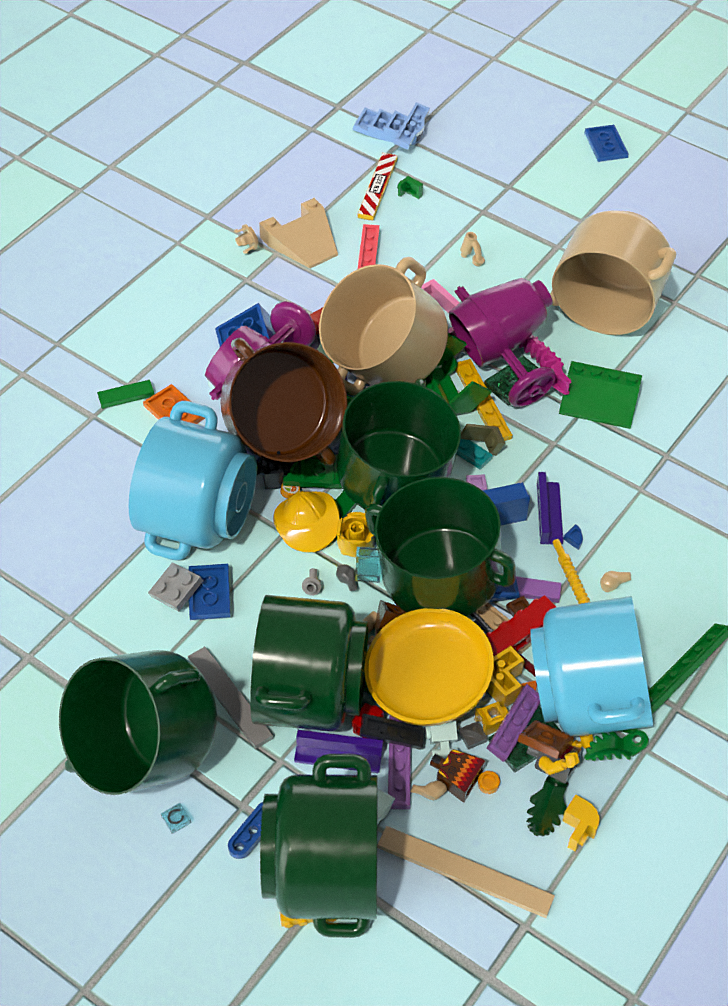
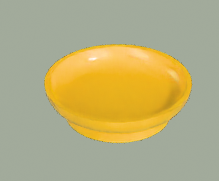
(429, 666)

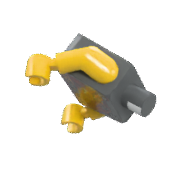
(563, 766)

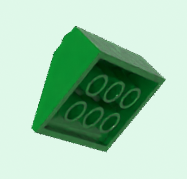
(601, 394)

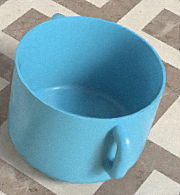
(190, 483)
(591, 668)

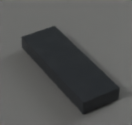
(392, 731)

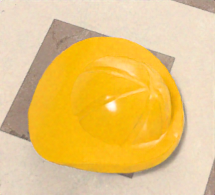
(307, 520)

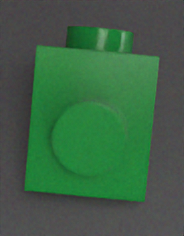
(410, 186)

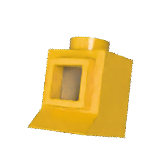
(491, 717)

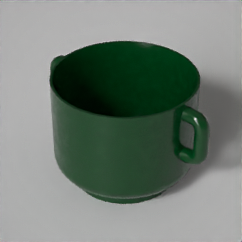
(395, 438)
(440, 546)
(307, 663)
(136, 721)
(323, 846)

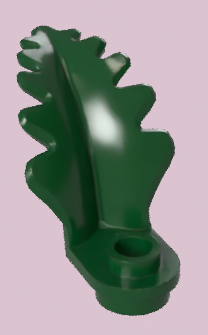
(548, 804)

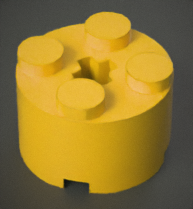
(354, 533)

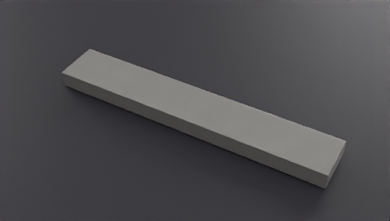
(230, 697)

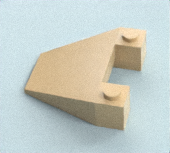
(303, 239)

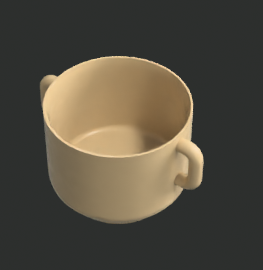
(612, 272)
(383, 326)

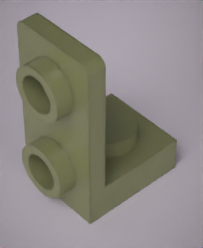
(489, 434)

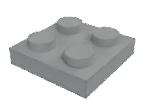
(175, 586)

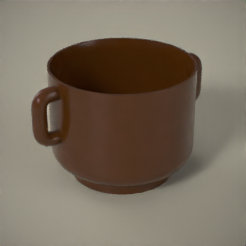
(284, 401)

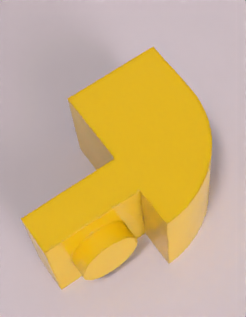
(583, 818)

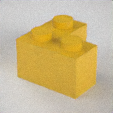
(503, 685)

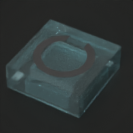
(176, 818)

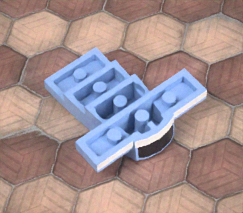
(393, 127)

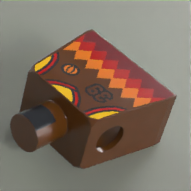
(458, 772)

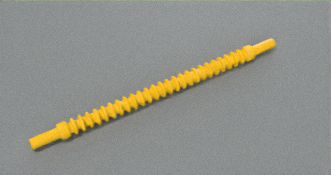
(566, 564)

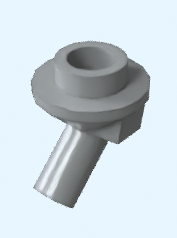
(311, 584)

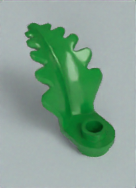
(617, 746)

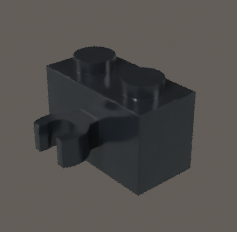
(272, 472)

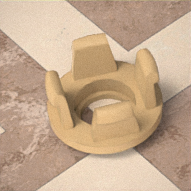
(248, 237)

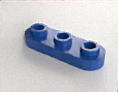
(243, 837)

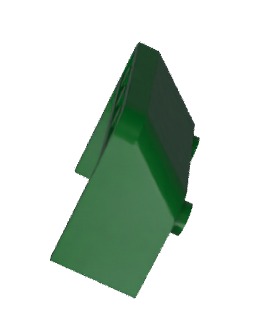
(441, 382)

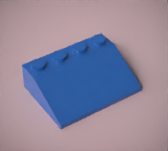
(254, 318)

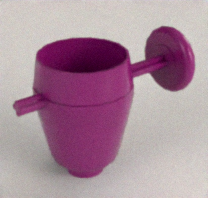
(289, 323)
(498, 323)

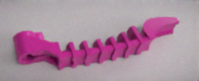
(547, 359)

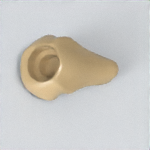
(613, 579)
(430, 791)

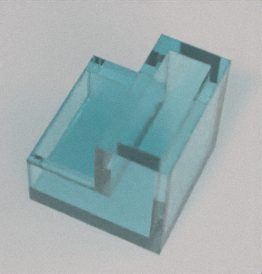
(367, 565)

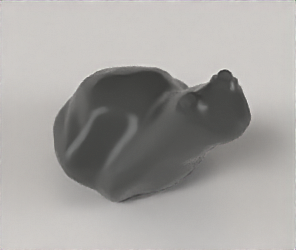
(346, 575)

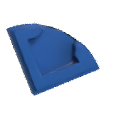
(574, 537)

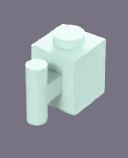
(442, 735)

